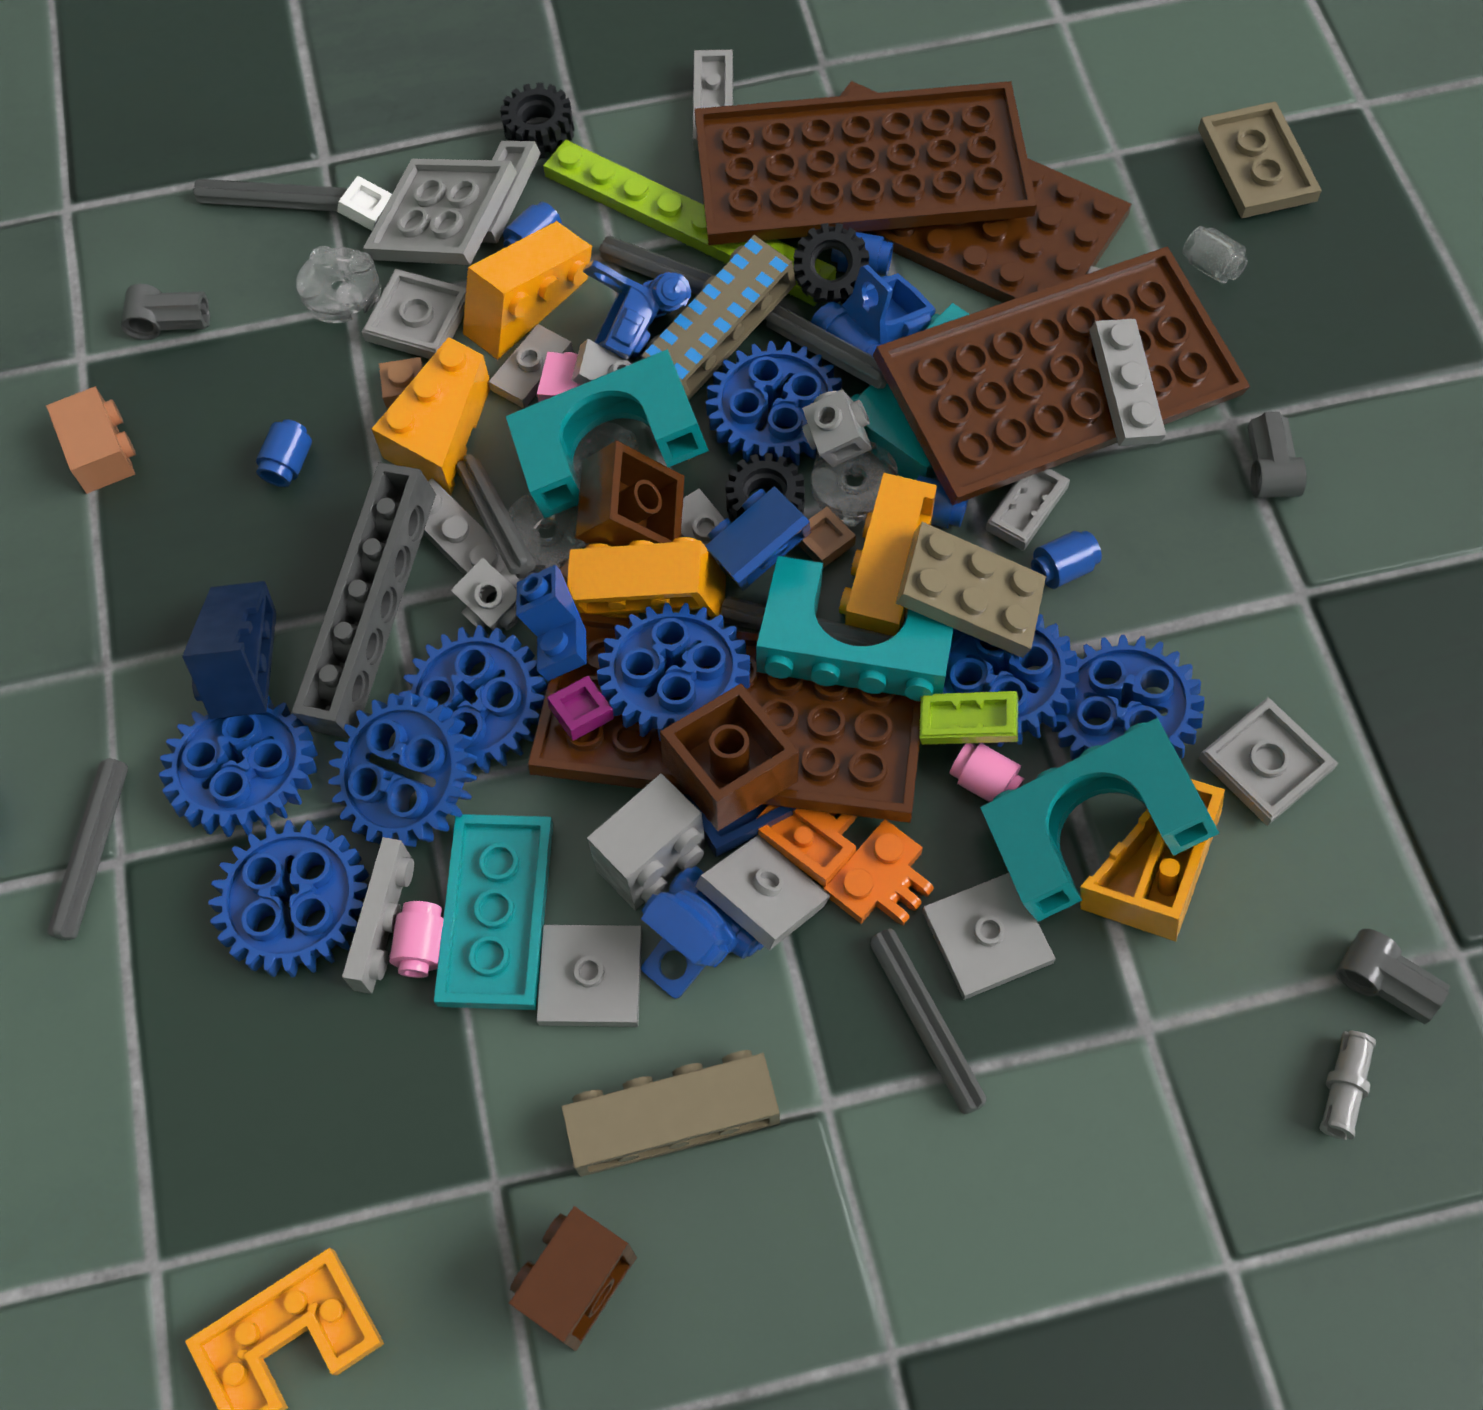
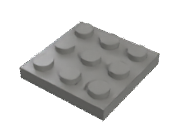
(440, 211)

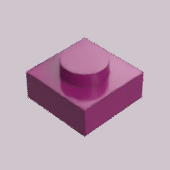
(580, 708)

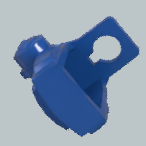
(635, 307)
(876, 311)
(694, 928)

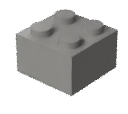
(648, 842)

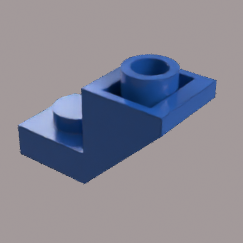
(551, 614)

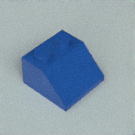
(759, 535)

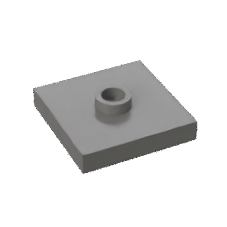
(415, 314)
(1267, 761)
(763, 891)
(987, 936)
(590, 975)

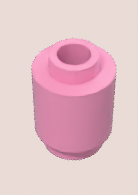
(985, 771)
(417, 939)

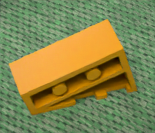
(522, 286)
(436, 414)
(645, 574)
(1143, 879)

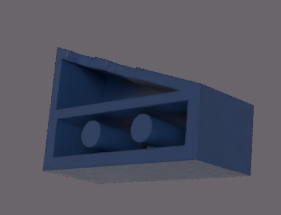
(233, 650)

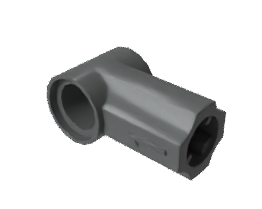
(150, 310)
(1275, 465)
(1377, 968)

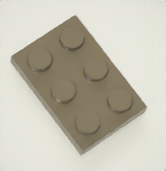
(1259, 159)
(971, 590)

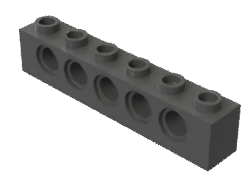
(365, 600)

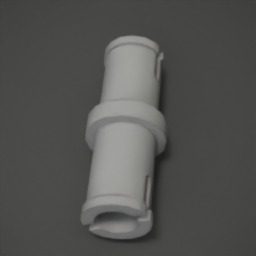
(1348, 1085)

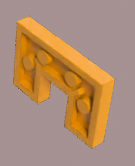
(309, 1298)

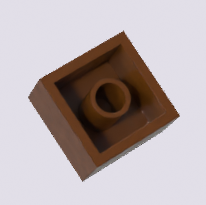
(628, 498)
(729, 756)
(572, 1277)

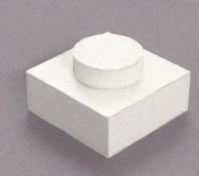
(363, 202)

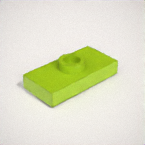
(969, 718)

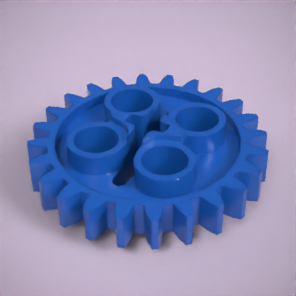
(743, 389)
(670, 668)
(1135, 671)
(450, 672)
(1038, 691)
(418, 728)
(238, 766)
(247, 903)

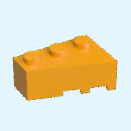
(882, 562)

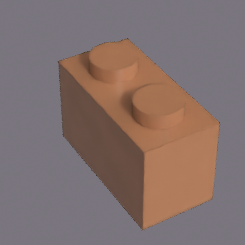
(91, 439)

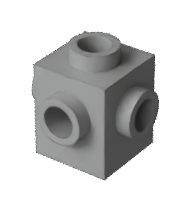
(836, 427)
(479, 587)

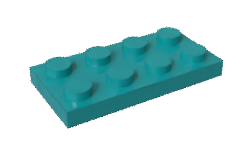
(494, 912)

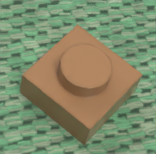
(396, 377)
(827, 538)

